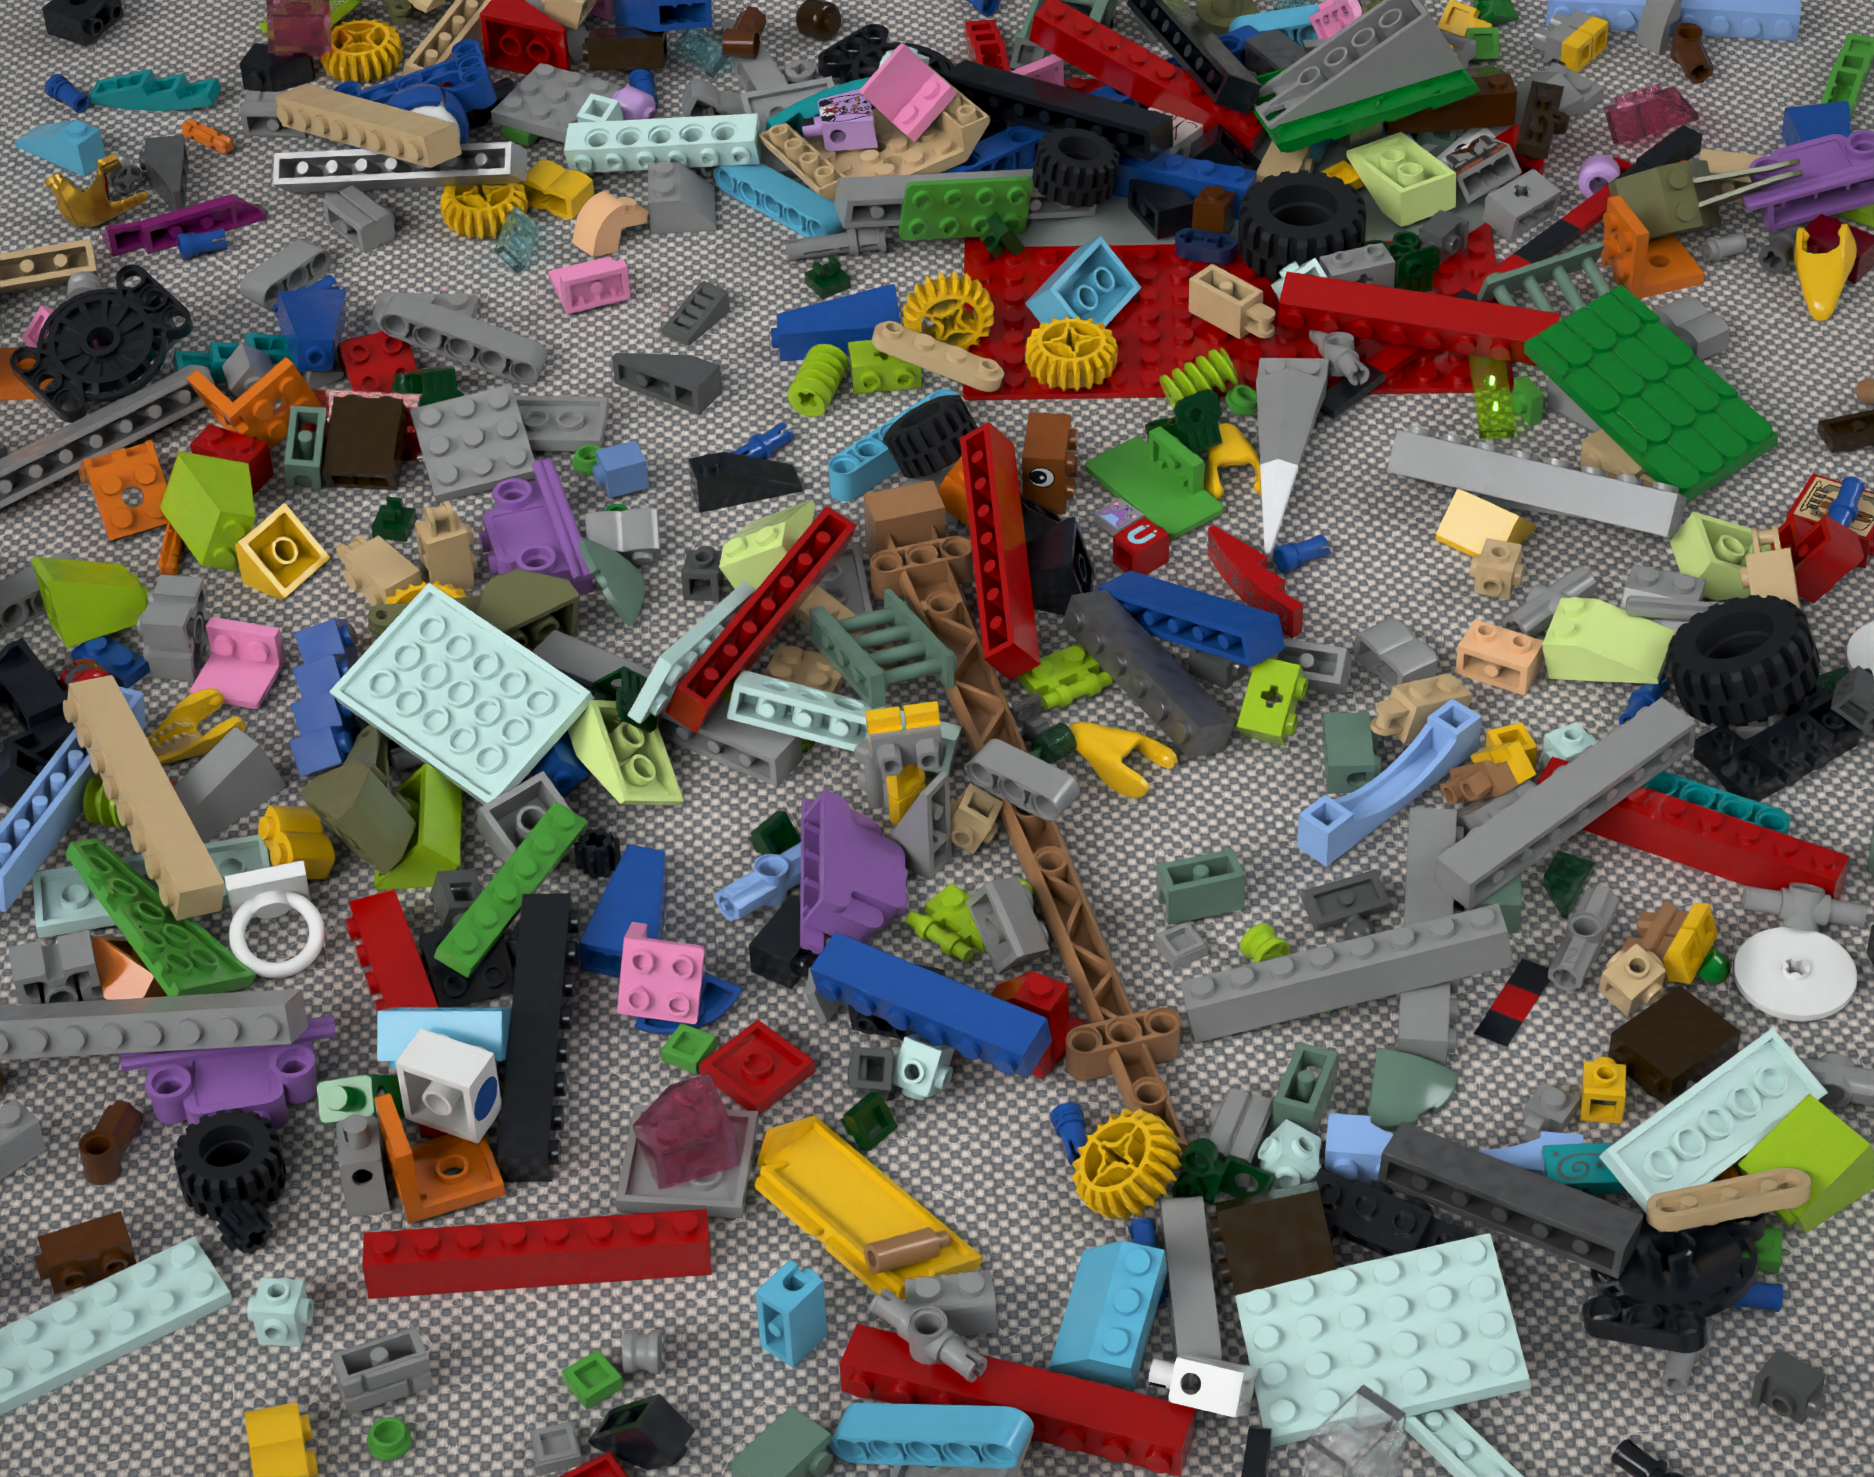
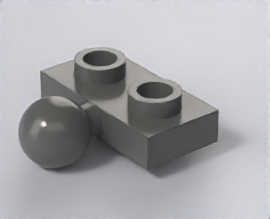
(1348, 903)

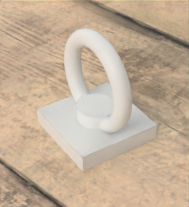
(268, 895)

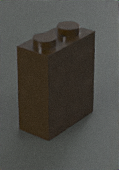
(625, 49)
(365, 442)
(1673, 1044)
(1273, 1237)

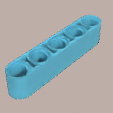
(1291, 22)
(780, 199)
(867, 460)
(932, 1435)

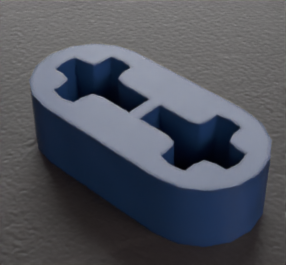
(1205, 246)

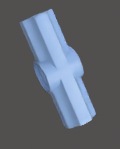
(764, 885)

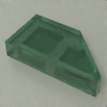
(1567, 880)

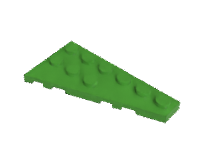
(175, 952)

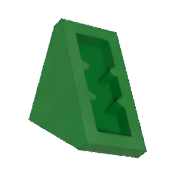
(1495, 11)

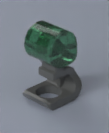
(1048, 742)

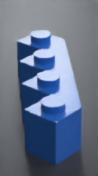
(323, 723)

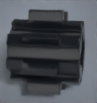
(597, 853)
(244, 1226)

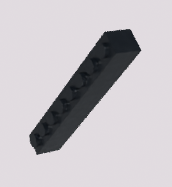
(1199, 52)
(1052, 107)
(537, 1038)

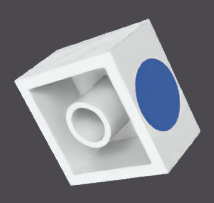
(449, 1085)

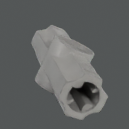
(1544, 599)
(1583, 938)
(1842, 1080)

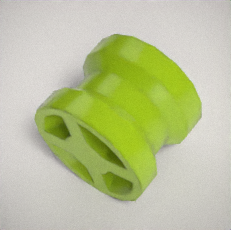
(1262, 944)

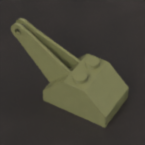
(1681, 195)
(517, 603)
(359, 805)

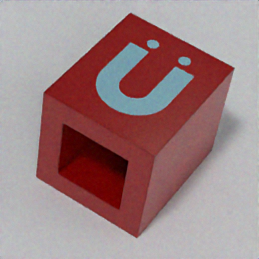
(1141, 547)

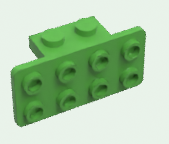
(962, 205)
(1159, 481)

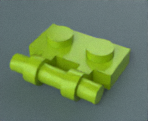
(1065, 677)
(949, 912)

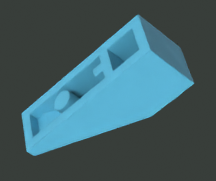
(66, 144)

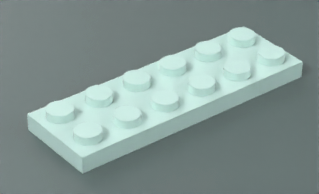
(684, 653)
(68, 905)
(1713, 1121)
(107, 1321)

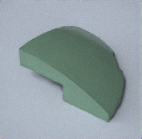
(618, 578)
(1407, 1088)

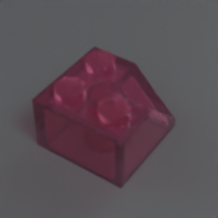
(298, 27)
(1647, 112)
(687, 1133)

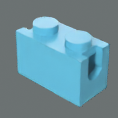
(791, 1313)

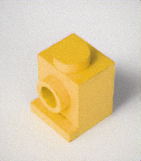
(1603, 1081)

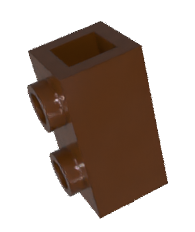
(85, 1253)

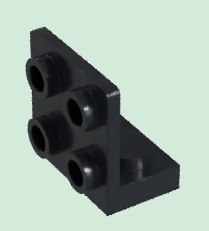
(488, 981)

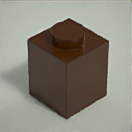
(1214, 210)

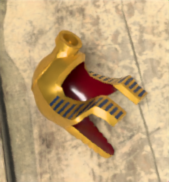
(92, 204)

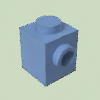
(621, 469)

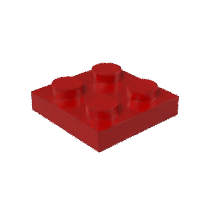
(757, 1067)

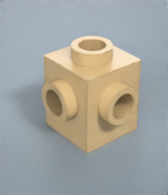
(1497, 569)
(972, 825)
(1632, 979)

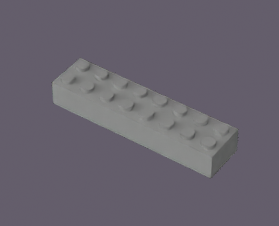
(1537, 484)

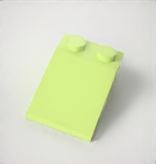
(1404, 178)
(763, 544)
(1714, 552)
(1604, 644)
(623, 757)

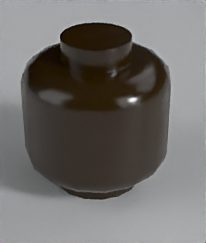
(818, 19)

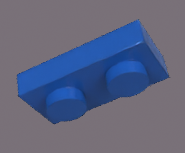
(115, 658)

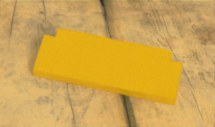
(849, 1203)

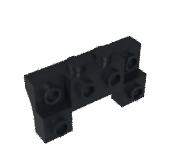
(33, 699)
(1780, 753)
(1378, 1219)

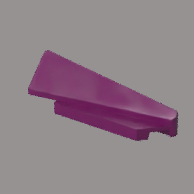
(162, 230)

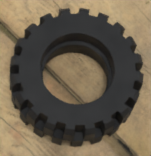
(1298, 221)
(1743, 660)

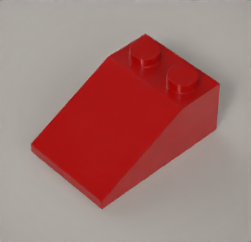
(522, 37)

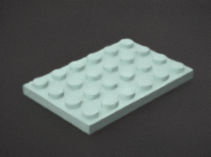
(461, 695)
(1410, 1326)

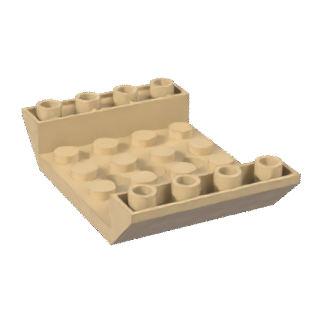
(939, 148)

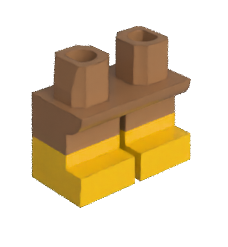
(1491, 775)
(1677, 938)

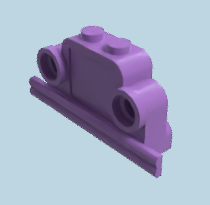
(1834, 180)
(535, 529)
(848, 873)
(247, 1078)

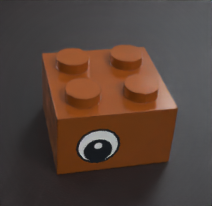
(1050, 460)

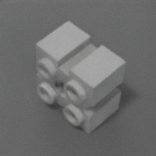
(175, 627)
(56, 971)

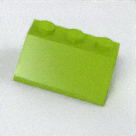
(436, 836)

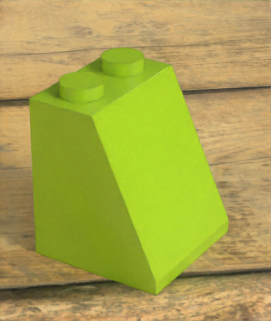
(210, 507)
(88, 597)
(1823, 1148)

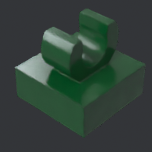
(1000, 237)
(827, 278)
(394, 521)
(774, 835)
(869, 1121)

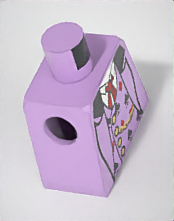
(844, 122)

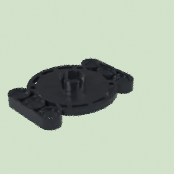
(868, 55)
(115, 319)
(1702, 1281)

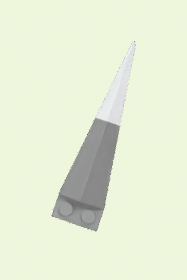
(1577, 97)
(1287, 406)

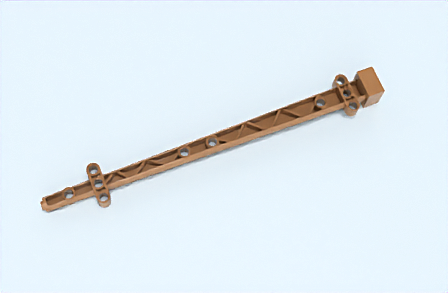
(919, 562)

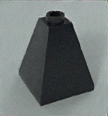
(1059, 567)

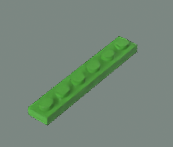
(502, 897)

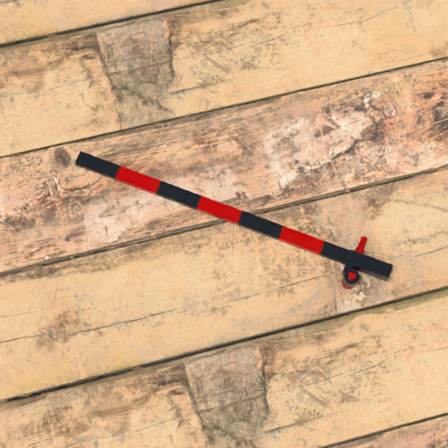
(1675, 148)

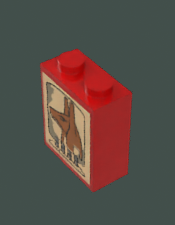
(1814, 504)

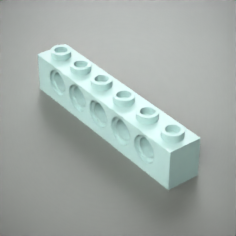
(640, 142)
(814, 714)

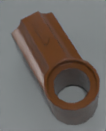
(744, 37)
(1690, 52)
(108, 1142)

